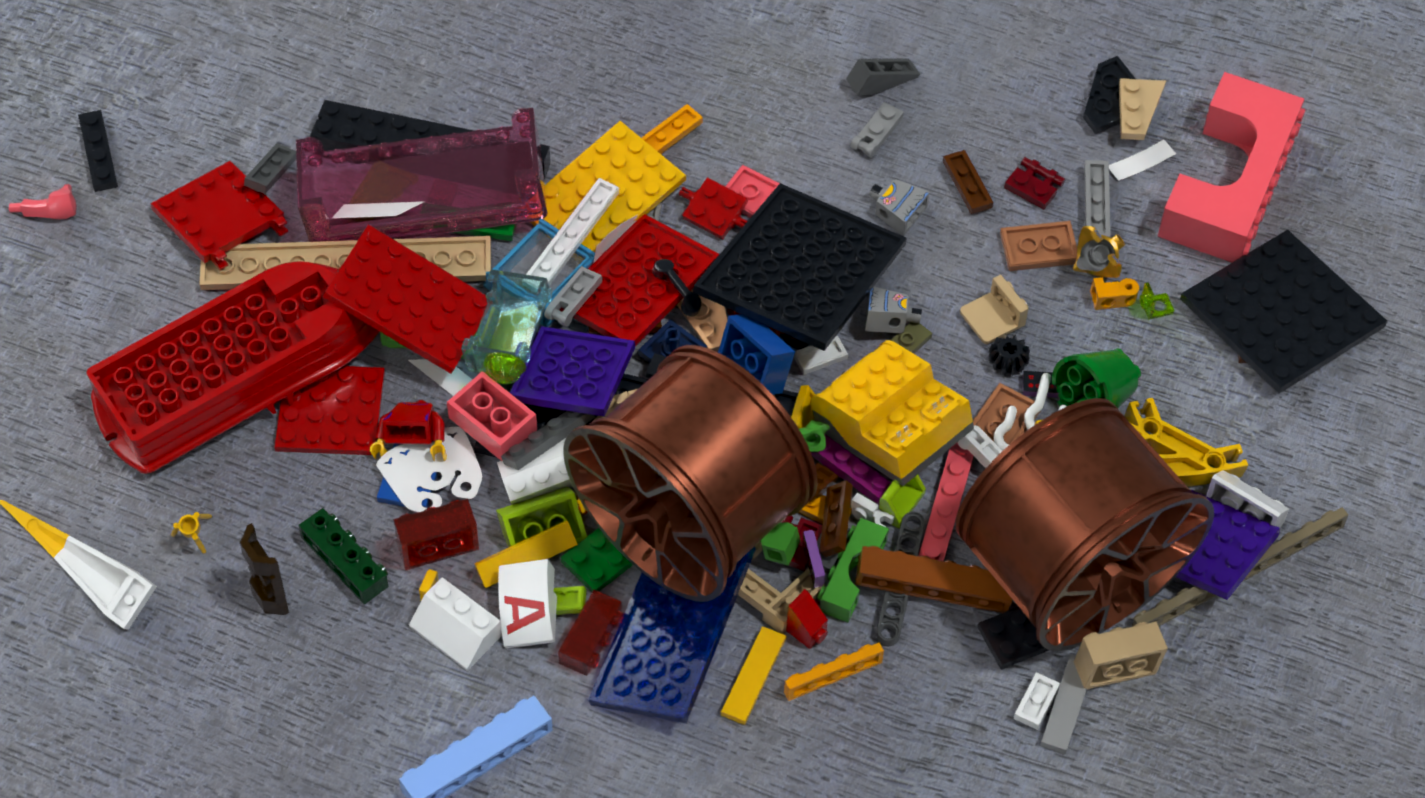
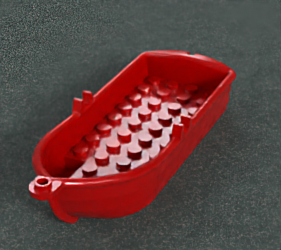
(223, 364)

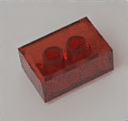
(436, 534)

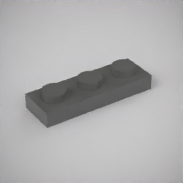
(270, 168)

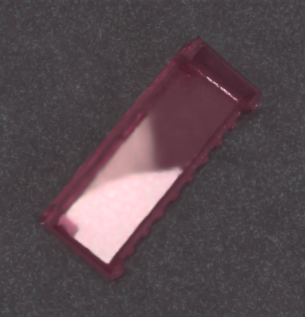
(460, 177)

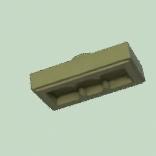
(913, 337)

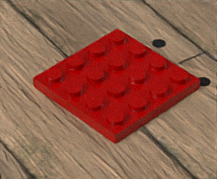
(333, 413)

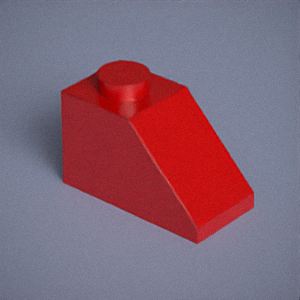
(806, 620)

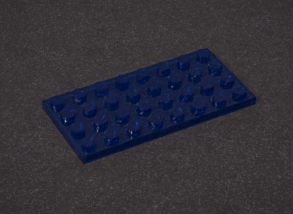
(664, 649)

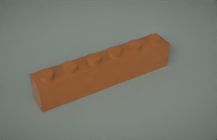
(930, 579)

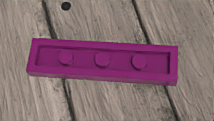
(852, 470)

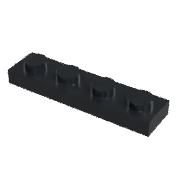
(97, 151)

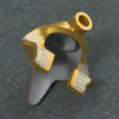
(1098, 253)

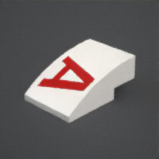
(527, 603)

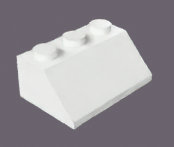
(537, 477)
(1235, 493)
(455, 624)

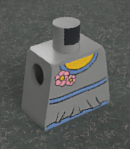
(899, 204)
(889, 311)

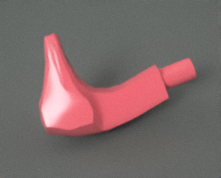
(58, 206)

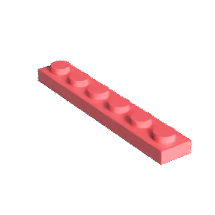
(947, 503)

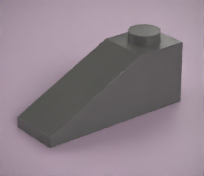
(878, 75)

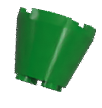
(1094, 376)

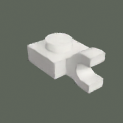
(868, 510)

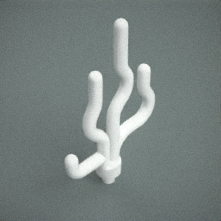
(1029, 415)

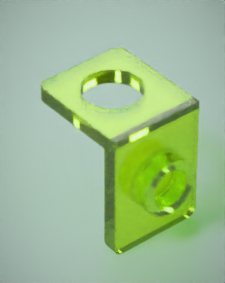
(1148, 303)

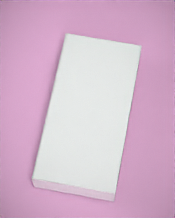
(812, 359)

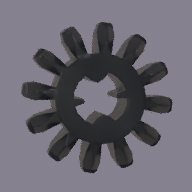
(1009, 354)

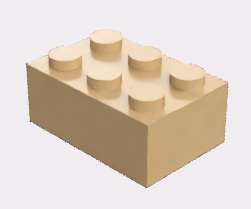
(1120, 655)

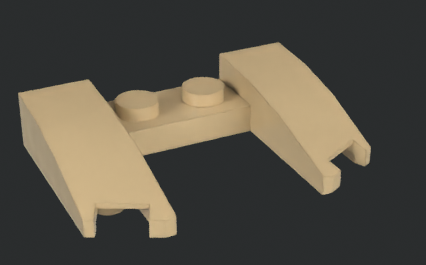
(769, 600)

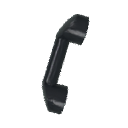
(664, 270)

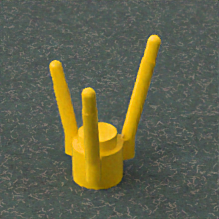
(190, 528)

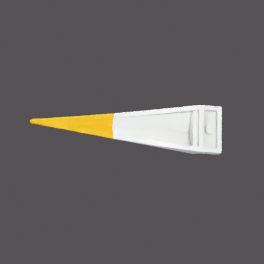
(110, 584)

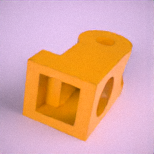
(1113, 294)

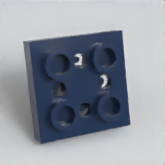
(667, 340)

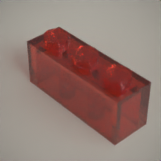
(591, 633)

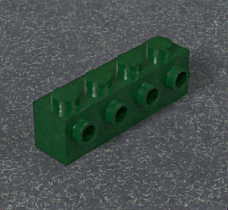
(343, 555)

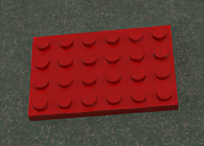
(630, 296)
(407, 298)

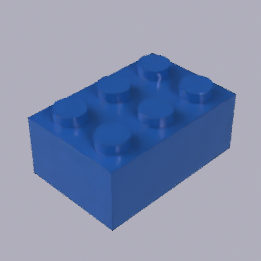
(757, 351)

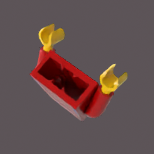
(411, 425)

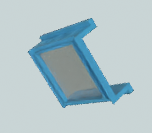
(530, 248)

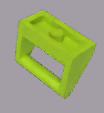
(902, 499)

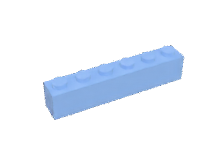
(478, 752)

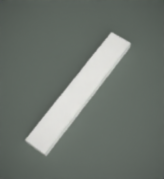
(574, 230)

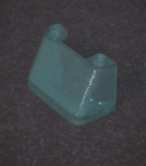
(509, 318)

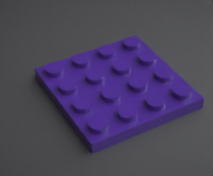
(573, 371)
(1228, 551)

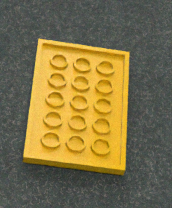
(622, 160)

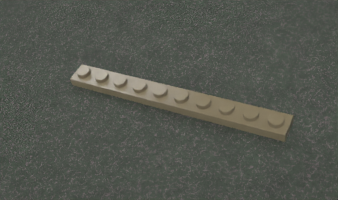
(1287, 546)

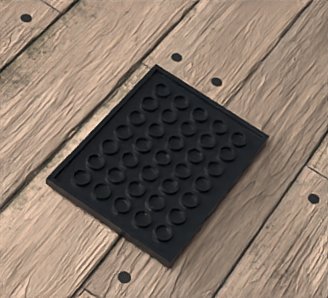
(800, 266)

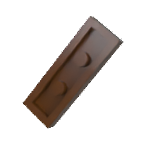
(967, 182)
(836, 518)

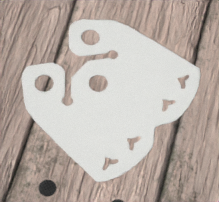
(417, 466)

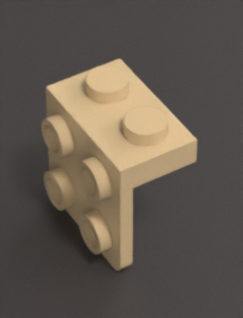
(996, 312)

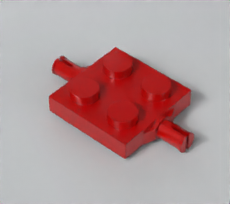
(714, 208)

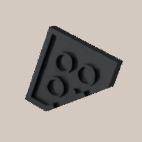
(1103, 101)

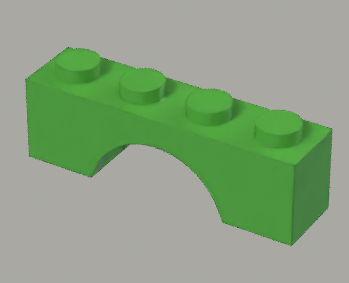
(781, 543)
(841, 595)

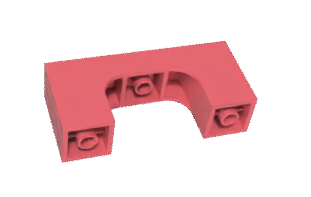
(1225, 217)

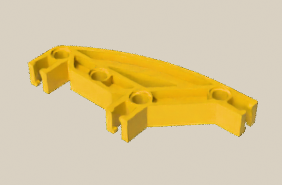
(1181, 451)

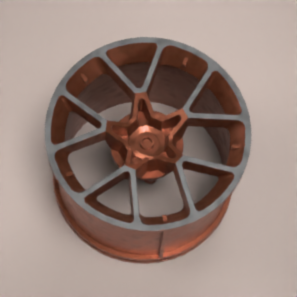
(691, 471)
(1082, 522)

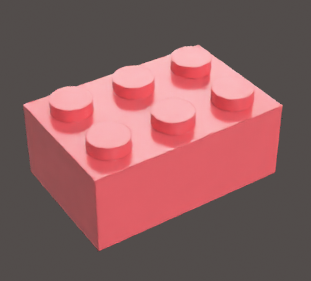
(491, 415)

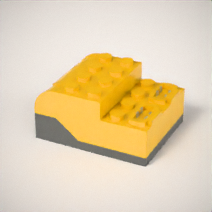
(893, 412)

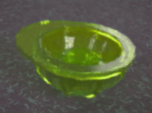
(504, 367)

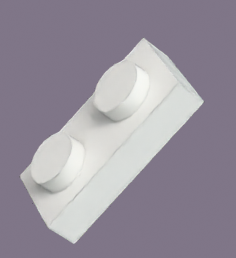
(1036, 701)

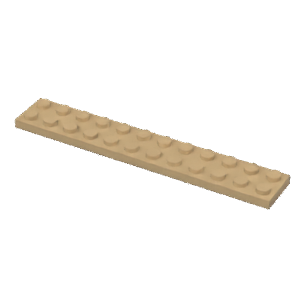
(461, 256)

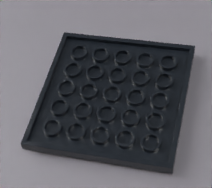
(1283, 310)

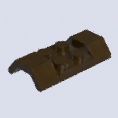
(266, 577)

